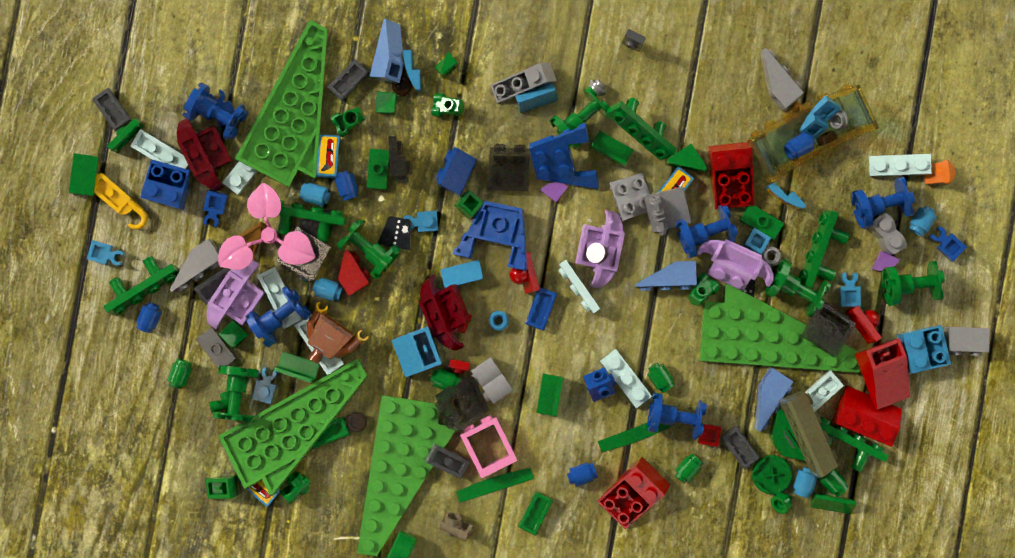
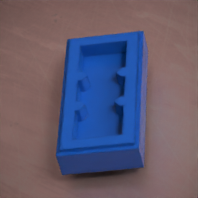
(541, 308)

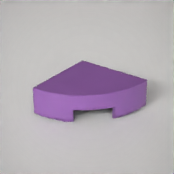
(554, 190)
(884, 260)

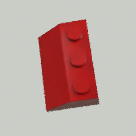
(859, 415)

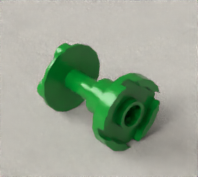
(583, 116)
(374, 253)
(905, 284)
(791, 285)
(237, 385)

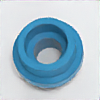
(493, 316)

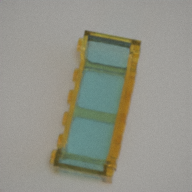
(769, 141)

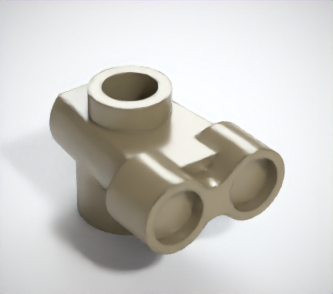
(453, 526)

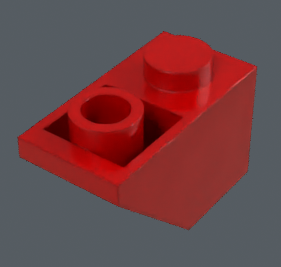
(352, 275)

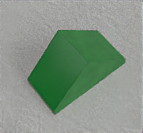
(687, 159)
(222, 487)

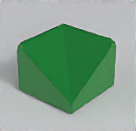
(446, 65)
(386, 102)
(468, 204)
(233, 334)

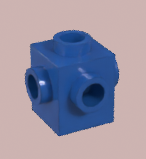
(599, 384)

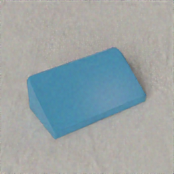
(536, 97)
(462, 273)

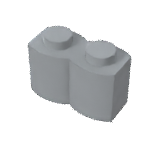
(888, 237)
(491, 380)

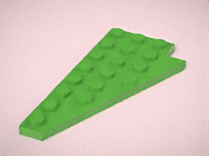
(289, 123)
(757, 334)
(288, 430)
(398, 465)

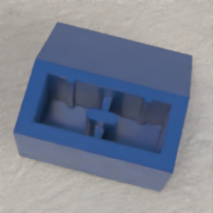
(456, 171)
(166, 184)

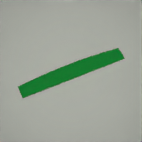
(628, 437)
(494, 484)

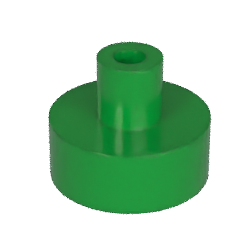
(781, 503)

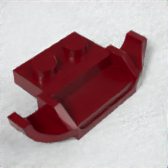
(203, 153)
(443, 312)

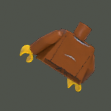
(330, 337)

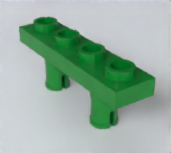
(641, 131)
(325, 219)
(820, 241)
(149, 286)
(858, 442)

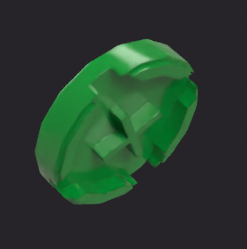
(771, 474)

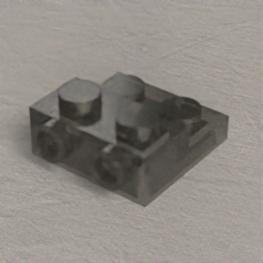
(399, 165)
(509, 168)
(309, 270)
(828, 329)
(461, 404)

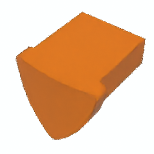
(941, 173)

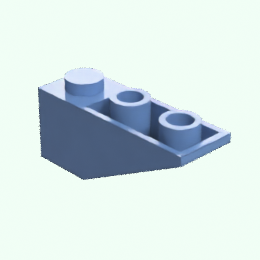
(389, 54)
(676, 274)
(770, 391)

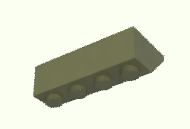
(808, 433)

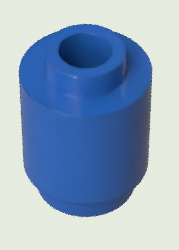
(799, 146)
(346, 185)
(148, 317)
(582, 474)

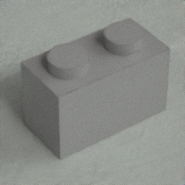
(967, 339)

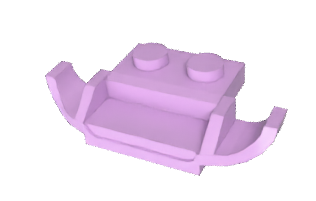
(612, 237)
(735, 263)
(234, 297)

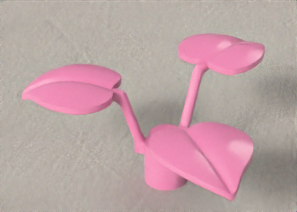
(265, 203)

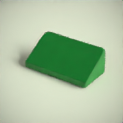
(832, 503)

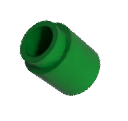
(179, 373)
(660, 377)
(443, 378)
(688, 468)
(834, 483)

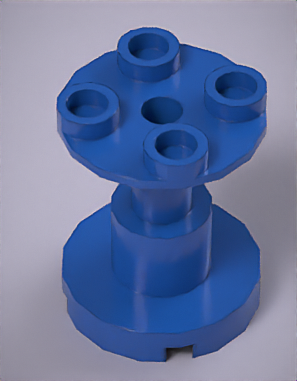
(200, 104)
(871, 206)
(699, 234)
(265, 325)
(668, 415)

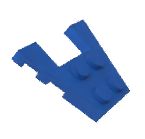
(554, 159)
(497, 225)

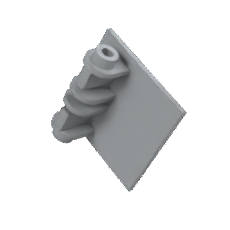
(630, 195)
(667, 208)

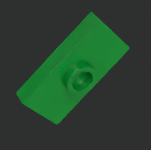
(124, 135)
(378, 169)
(764, 222)
(336, 431)
(535, 513)

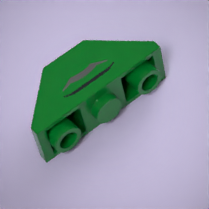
(783, 437)

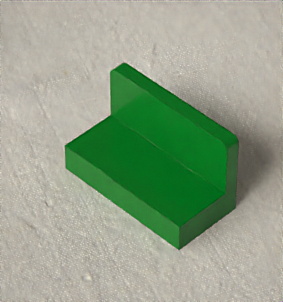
(611, 149)
(83, 174)
(297, 367)
(549, 394)

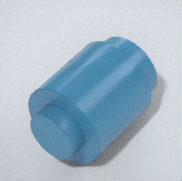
(315, 194)
(922, 221)
(328, 289)
(804, 483)

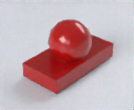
(527, 278)
(865, 323)

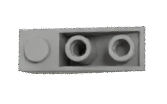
(523, 81)
(779, 83)
(198, 262)

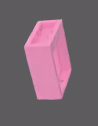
(498, 464)

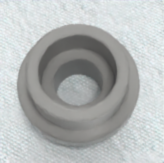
(598, 87)
(835, 122)
(777, 256)

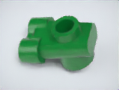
(446, 105)
(344, 121)
(703, 289)
(221, 405)
(298, 485)

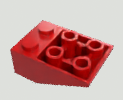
(732, 174)
(885, 372)
(634, 493)

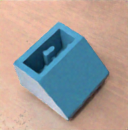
(925, 348)
(417, 351)

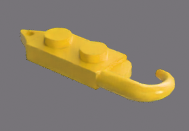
(118, 199)

